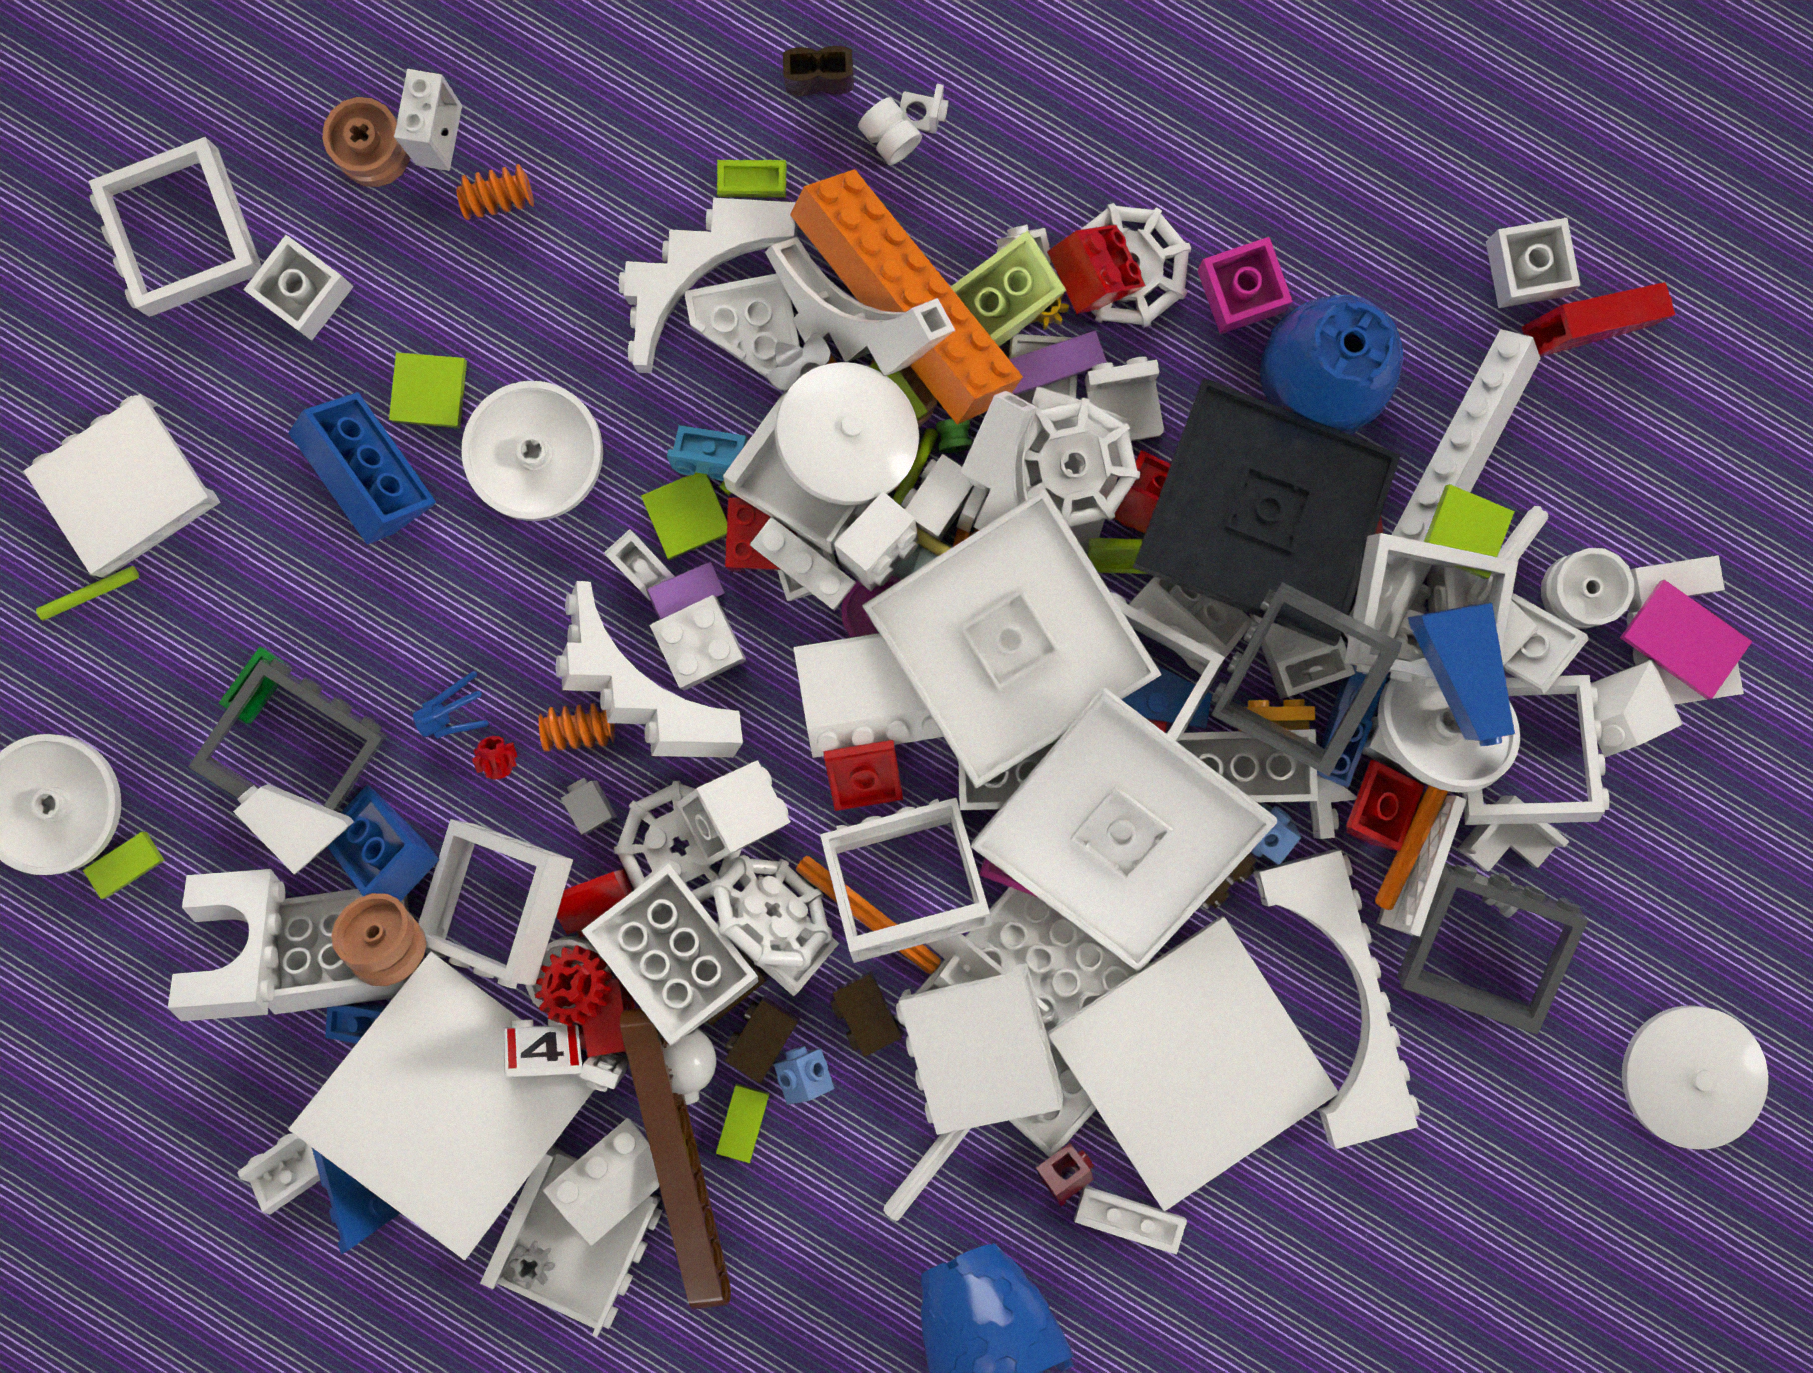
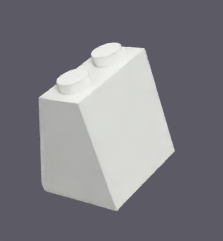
(733, 811)

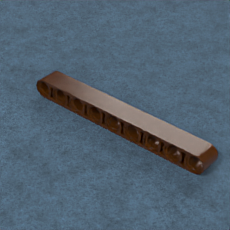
(676, 1164)

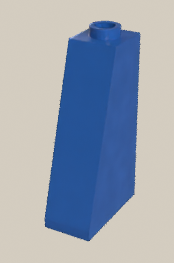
(1468, 668)

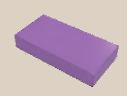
(685, 590)

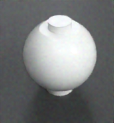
(691, 1064)

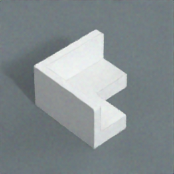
(1529, 840)

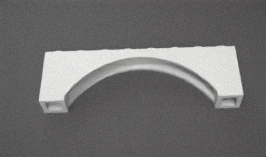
(1375, 1092)

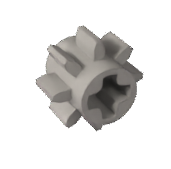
(535, 1273)

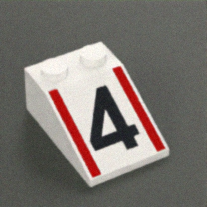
(541, 1049)

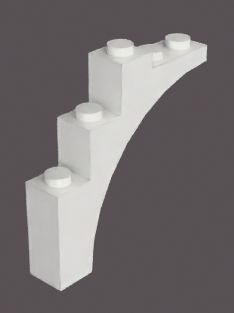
(656, 288)
(857, 329)
(999, 456)
(629, 697)

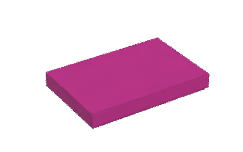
(1686, 639)

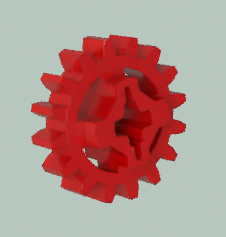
(575, 985)

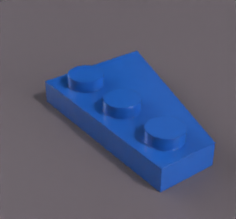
(1165, 698)
(354, 1206)

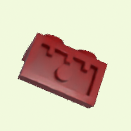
(743, 526)

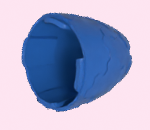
(1314, 373)
(988, 1318)

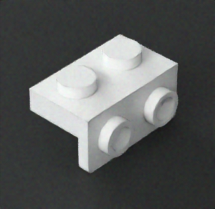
(281, 1173)

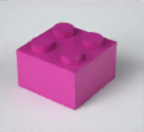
(1244, 285)

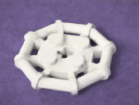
(1150, 259)
(1085, 446)
(660, 840)
(754, 928)

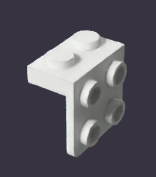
(1129, 393)

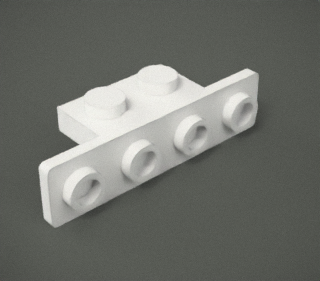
(967, 964)

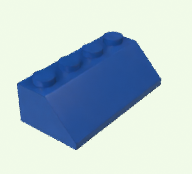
(361, 466)

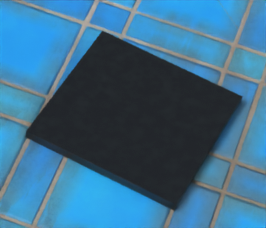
(1263, 504)

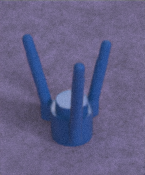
(435, 716)

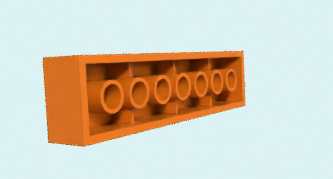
(893, 276)

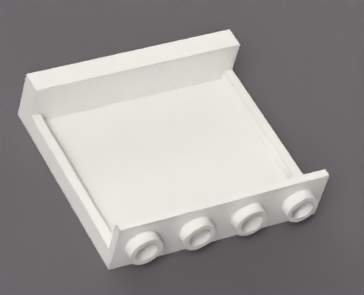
(764, 482)
(119, 487)
(981, 1051)
(584, 1275)

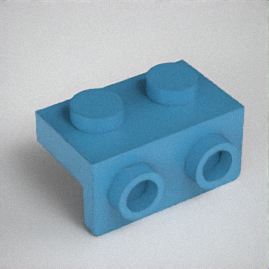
(704, 451)

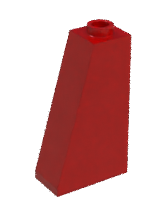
(1600, 318)

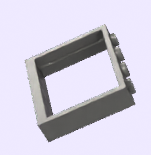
(307, 691)
(1277, 736)
(1475, 1000)

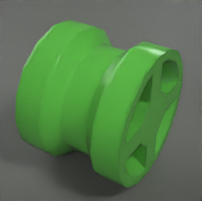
(953, 436)

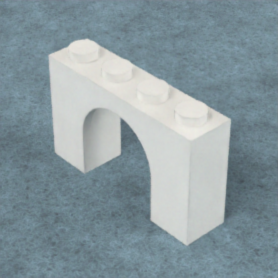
(1693, 579)
(245, 983)

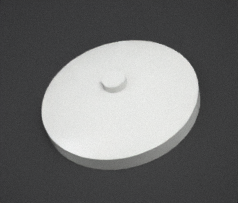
(846, 433)
(532, 450)
(1430, 743)
(55, 804)
(1695, 1077)

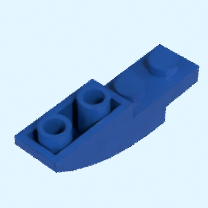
(1348, 761)

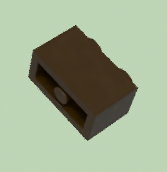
(866, 1014)
(761, 1039)

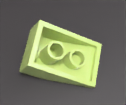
(1010, 288)

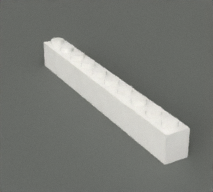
(1457, 463)

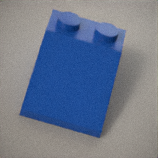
(381, 848)

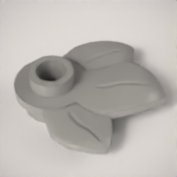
(797, 361)

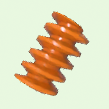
(494, 193)
(575, 728)

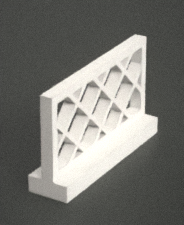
(1418, 892)

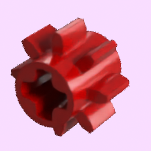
(494, 757)

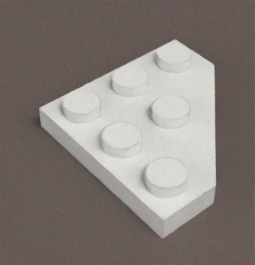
(745, 318)

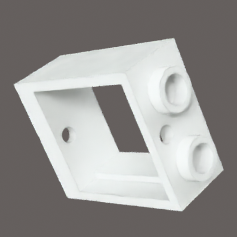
(424, 112)

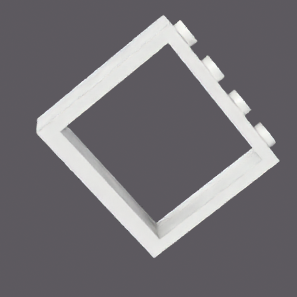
(200, 284)
(1370, 586)
(1179, 641)
(1598, 799)
(536, 918)
(918, 931)

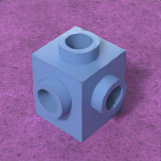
(1280, 838)
(803, 1075)

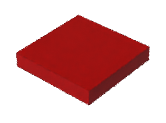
(863, 775)

